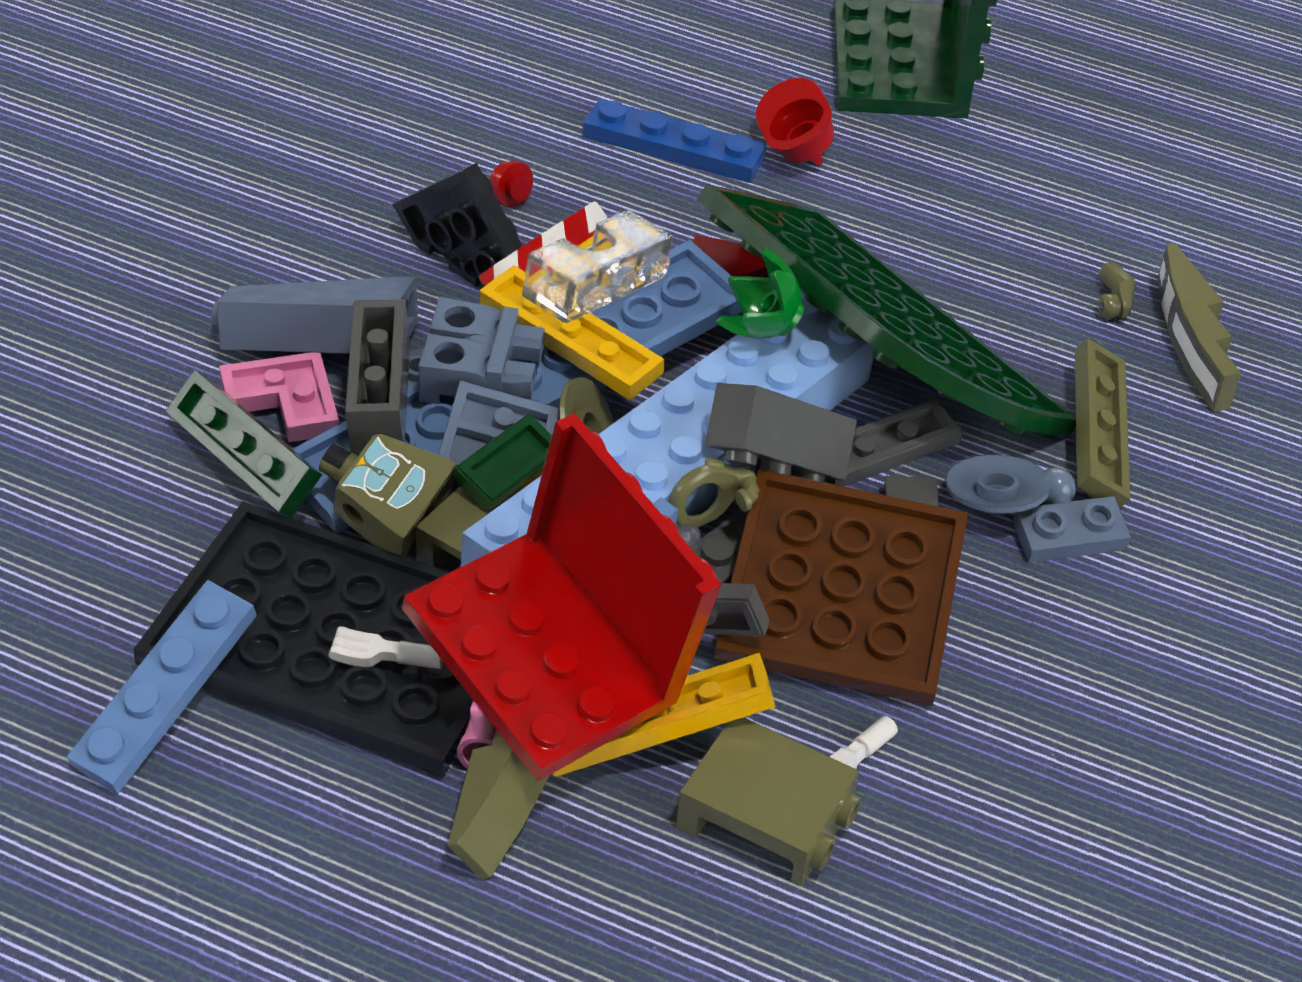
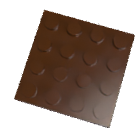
(849, 585)

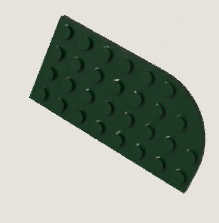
(886, 310)

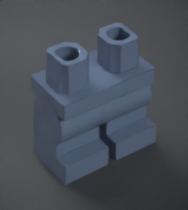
(479, 348)

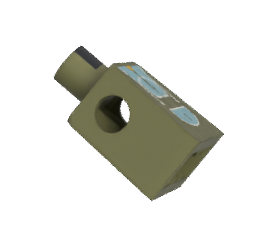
(387, 489)

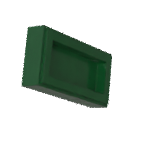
(504, 464)

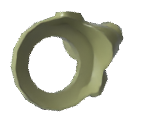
(731, 482)

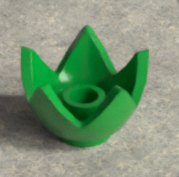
(768, 304)

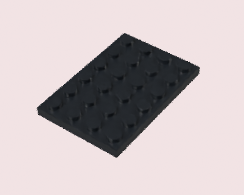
(302, 591)

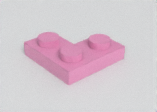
(289, 382)

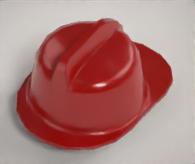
(796, 120)

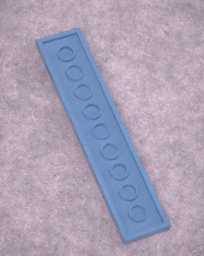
(656, 316)

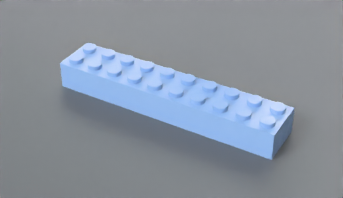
(670, 429)

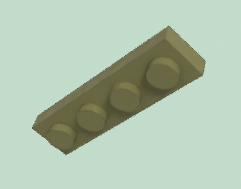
(1101, 423)

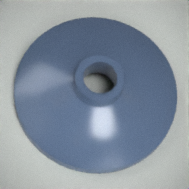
(997, 484)

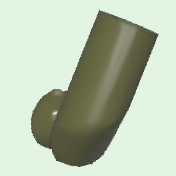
(1122, 288)

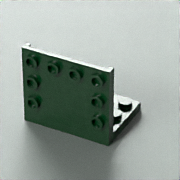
(909, 55)

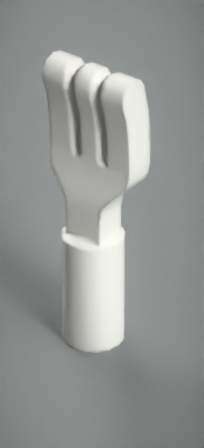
(368, 649)
(867, 742)

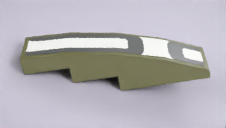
(1197, 335)

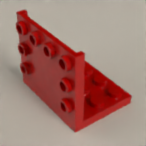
(579, 617)

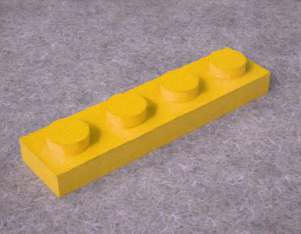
(583, 342)
(704, 702)

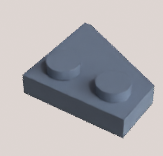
(483, 414)

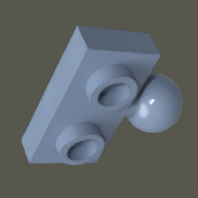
(1069, 527)

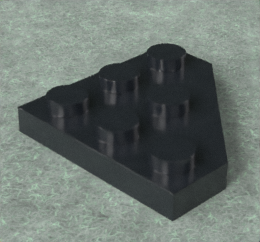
(460, 222)

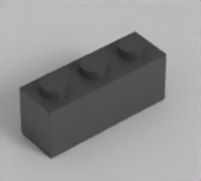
(377, 372)
(779, 433)

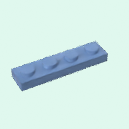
(161, 687)

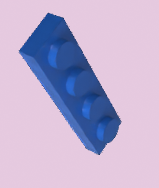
(674, 140)

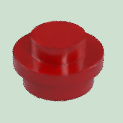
(512, 183)

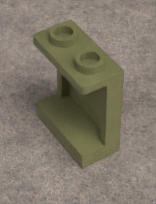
(771, 795)

